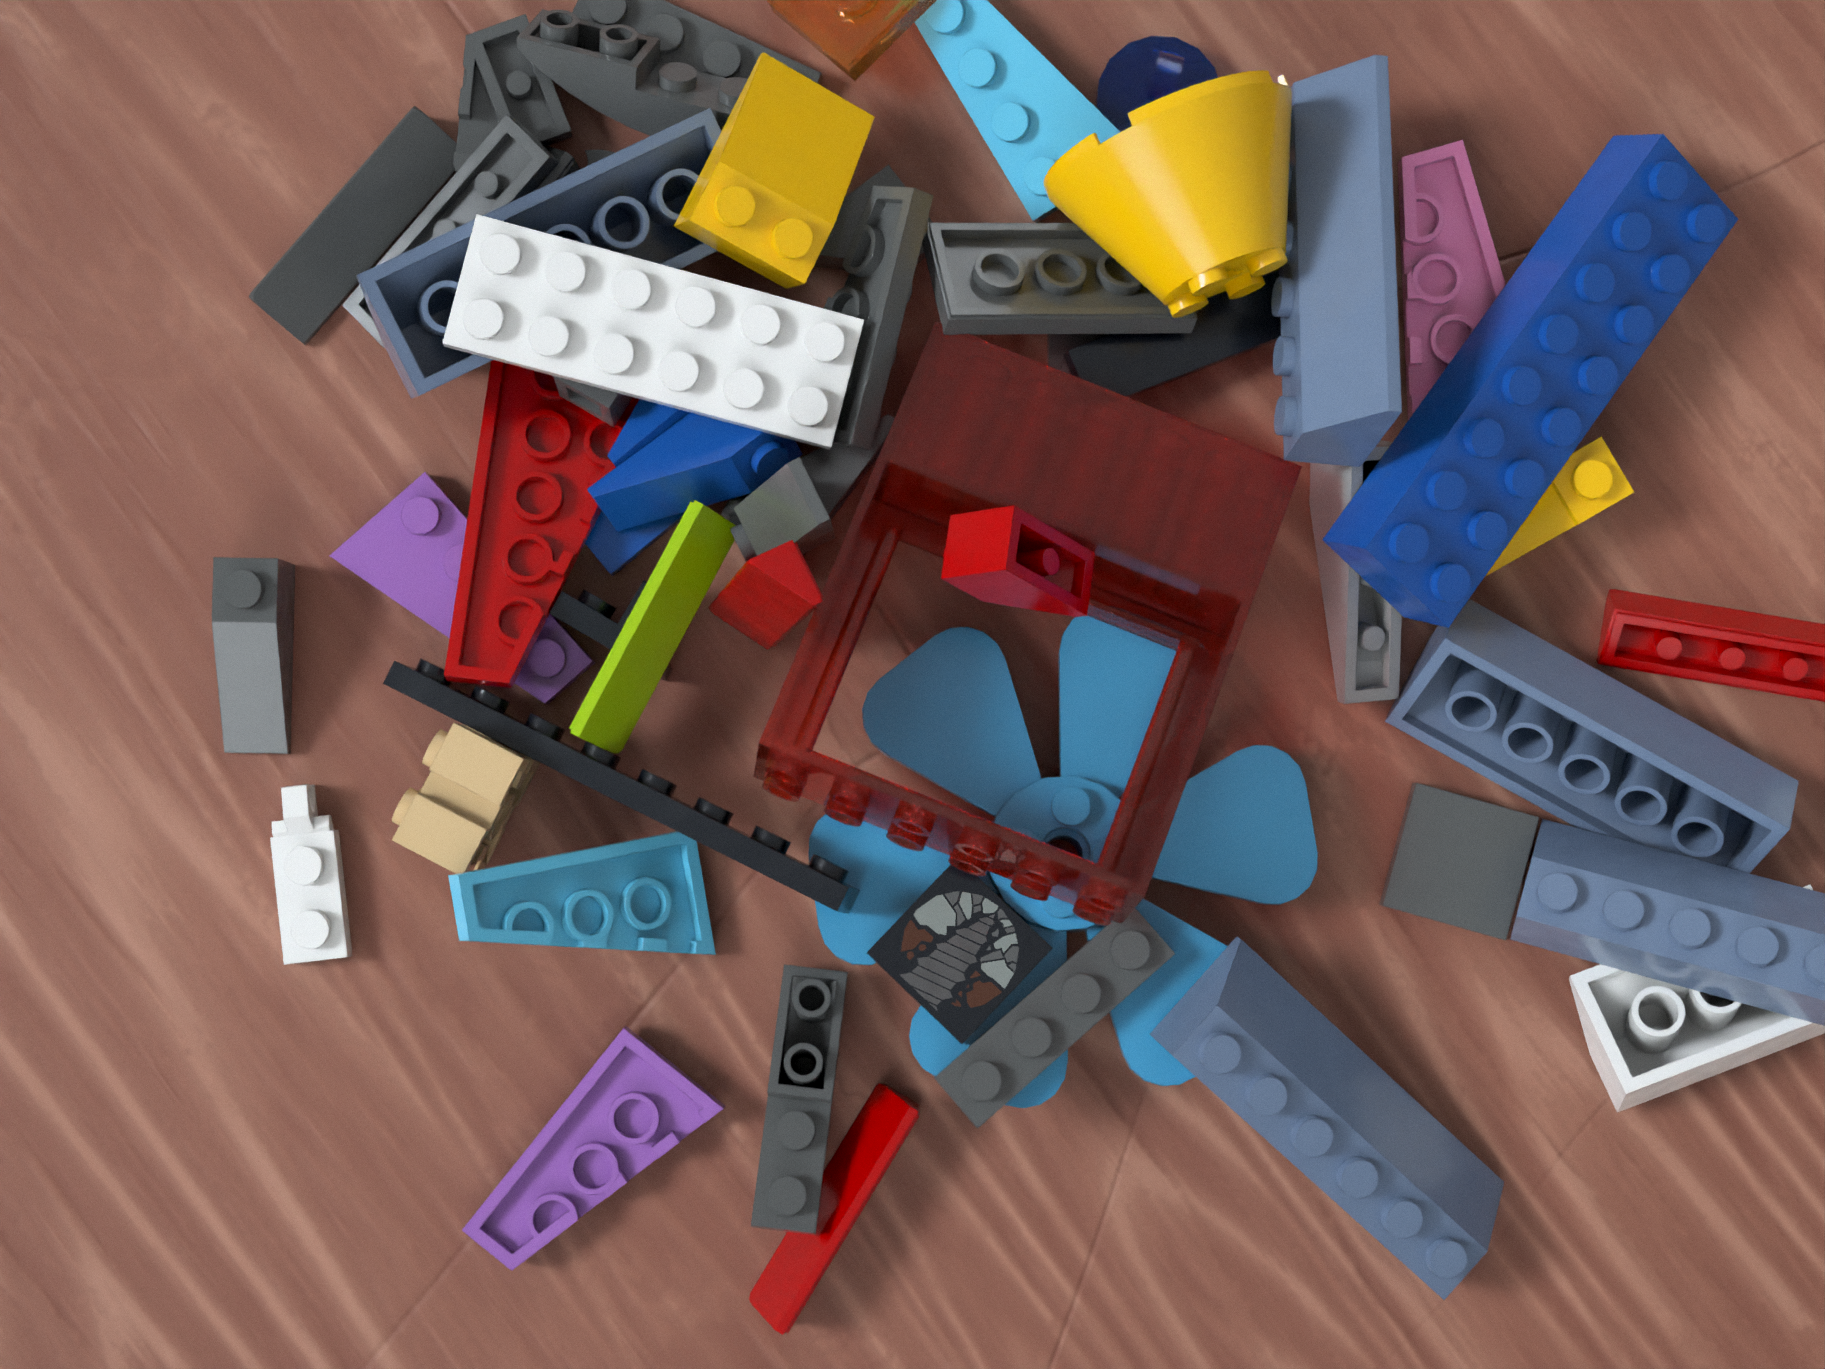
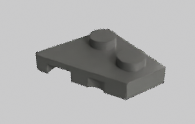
(504, 82)

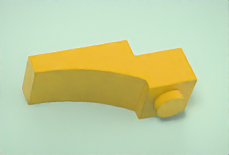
(1579, 491)

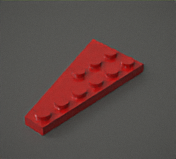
(523, 520)

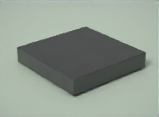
(1459, 861)

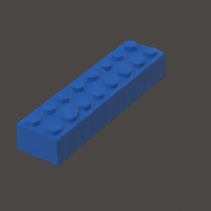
(1531, 378)

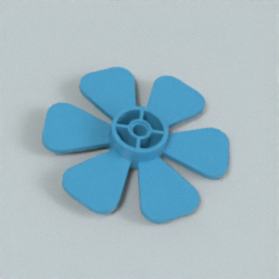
(959, 724)

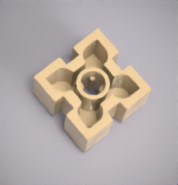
(464, 800)

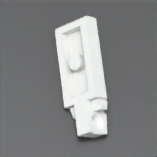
(309, 880)

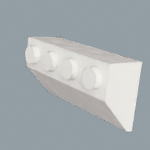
(1664, 1036)

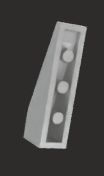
(1359, 621)

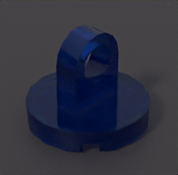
(1147, 72)

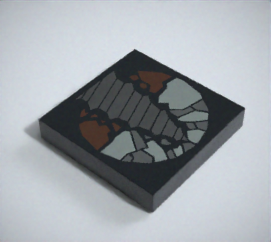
(959, 951)

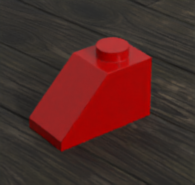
(1017, 562)

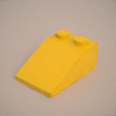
(777, 174)

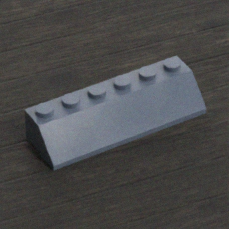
(612, 204)
(1340, 273)
(1589, 745)
(1676, 920)
(1335, 1116)

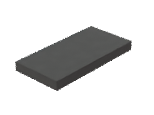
(1037, 283)

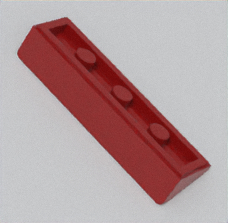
(769, 595)
(1713, 644)
(844, 1194)

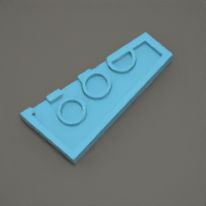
(1011, 94)
(600, 897)

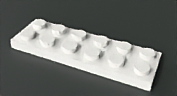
(652, 332)

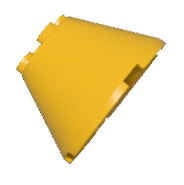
(1189, 190)

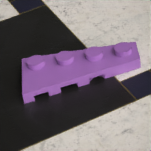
(415, 559)
(603, 1135)

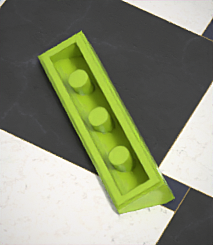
(654, 628)

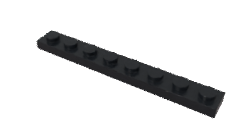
(646, 794)

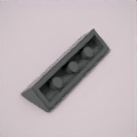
(358, 226)

